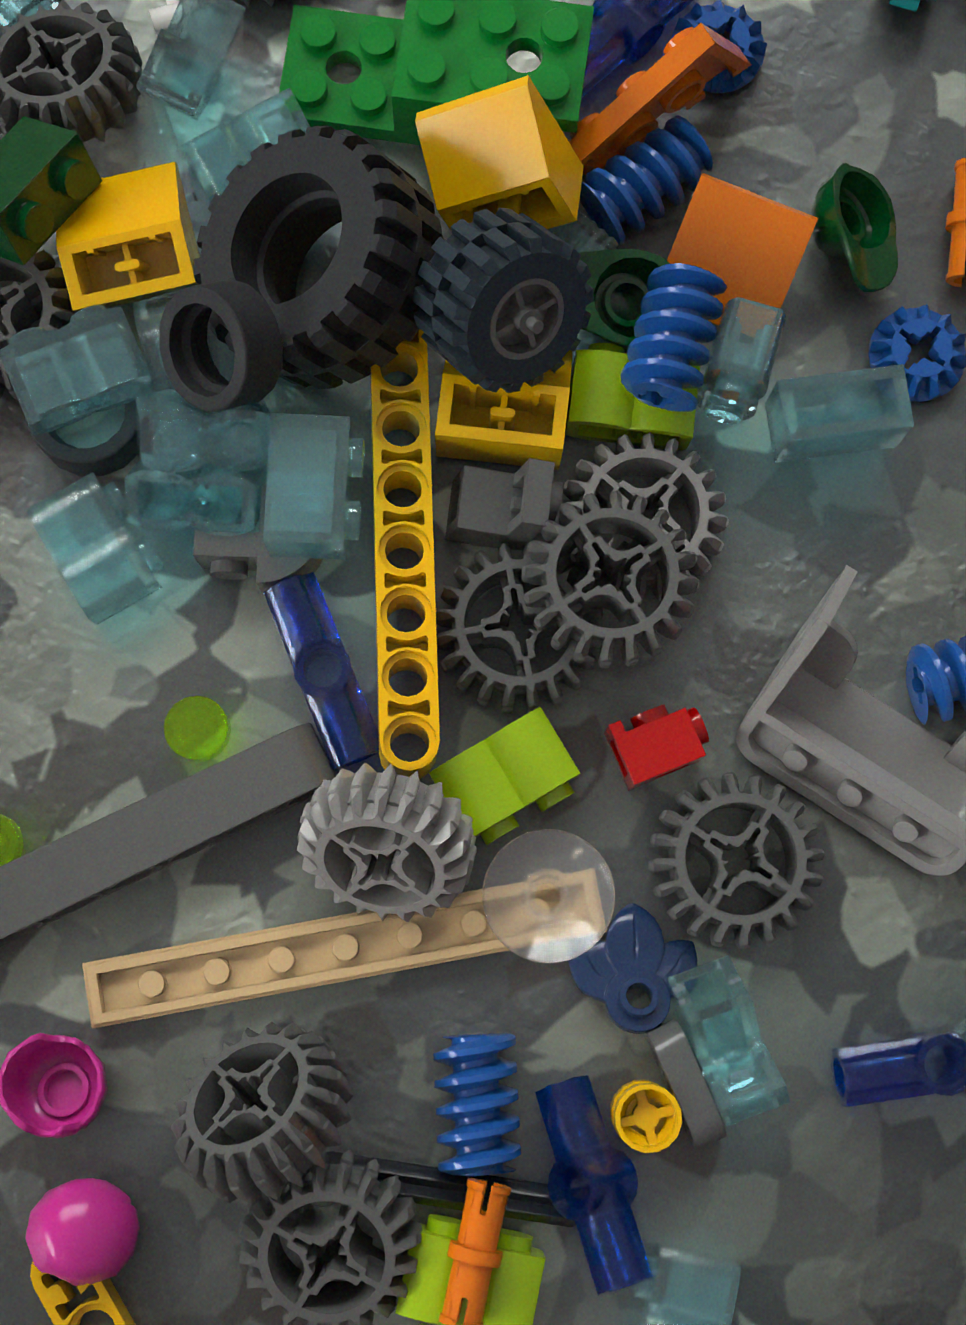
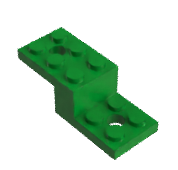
(431, 59)

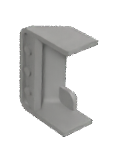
(857, 751)

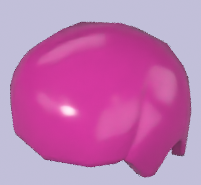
(52, 1085)
(83, 1231)

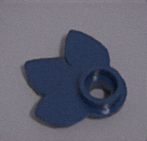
(633, 960)

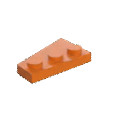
(668, 86)

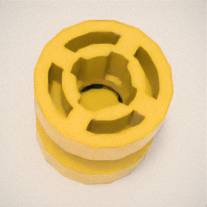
(651, 1125)

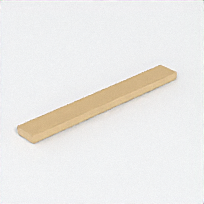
(288, 959)

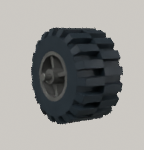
(503, 299)

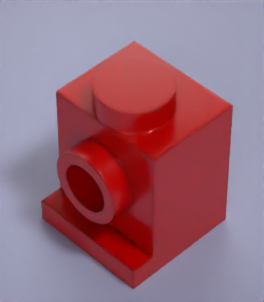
(657, 744)

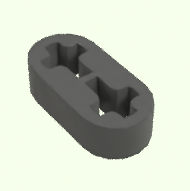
(686, 1083)

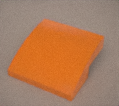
(743, 241)

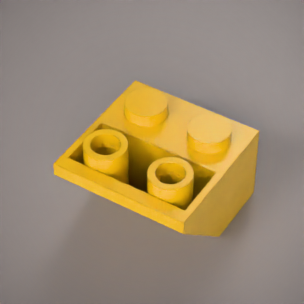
(500, 154)
(129, 240)
(503, 424)

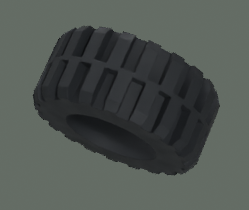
(277, 214)

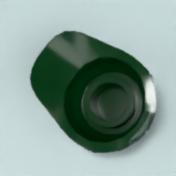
(857, 225)
(618, 286)

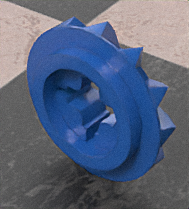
(743, 33)
(924, 379)

